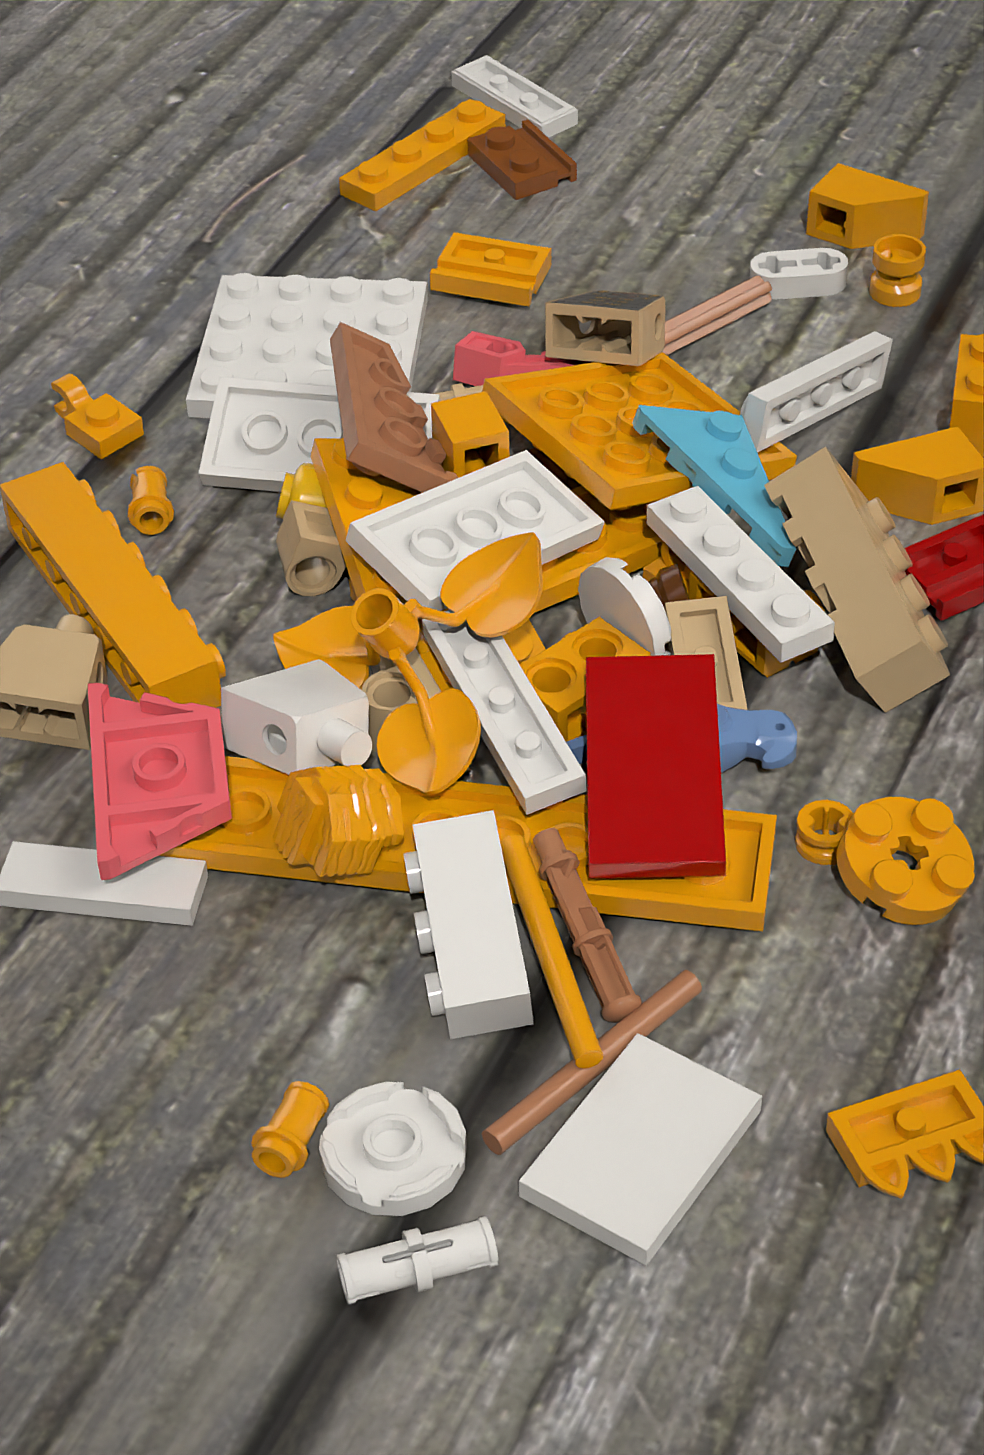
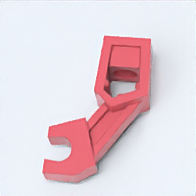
(490, 356)

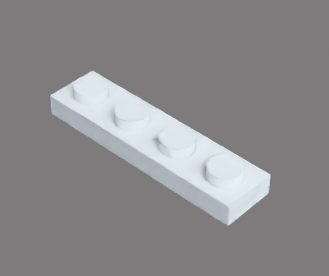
(816, 390)
(738, 568)
(510, 714)

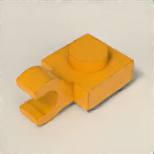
(95, 424)

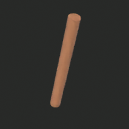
(572, 1079)

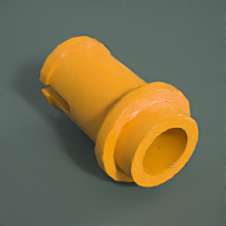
(150, 508)
(283, 1142)

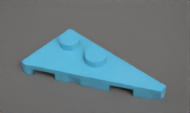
(724, 463)

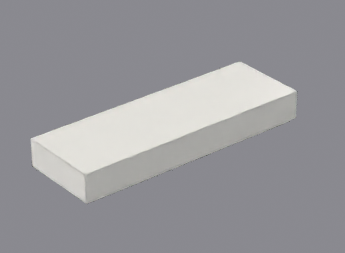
(514, 96)
(71, 883)

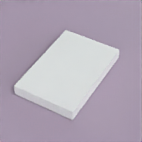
(640, 1148)

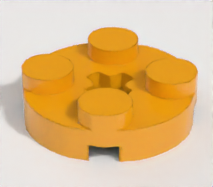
(924, 832)

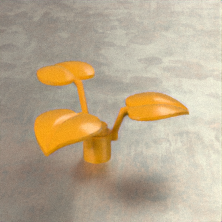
(436, 738)

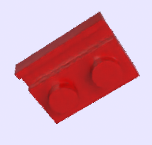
(951, 567)

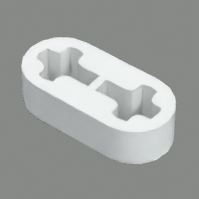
(802, 272)

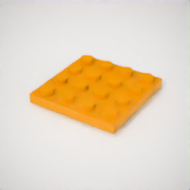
(585, 424)

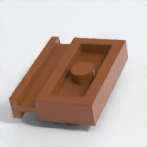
(521, 159)

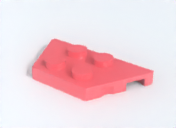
(153, 776)

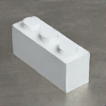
(468, 926)

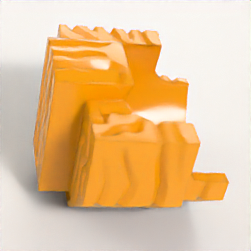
(338, 819)

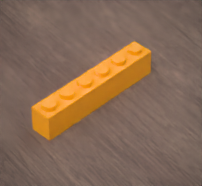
(107, 583)

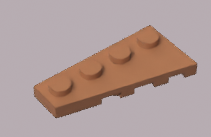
(378, 418)

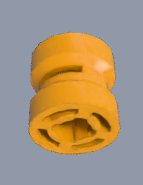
(897, 270)

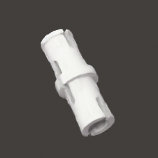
(417, 1260)

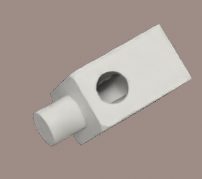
(297, 719)

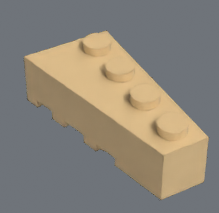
(861, 579)

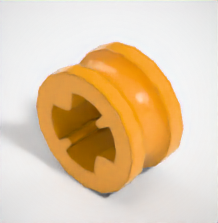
(823, 816)

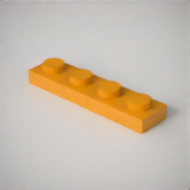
(418, 155)

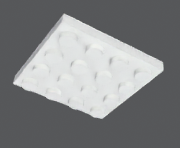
(285, 328)

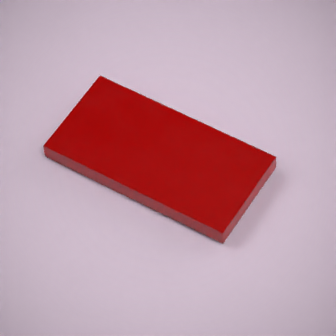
(654, 767)

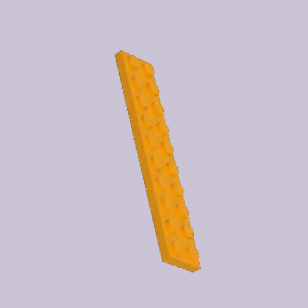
(720, 901)

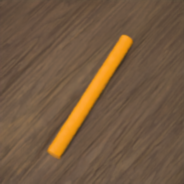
(551, 953)

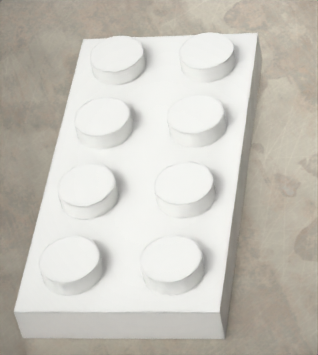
(270, 429)
(430, 533)

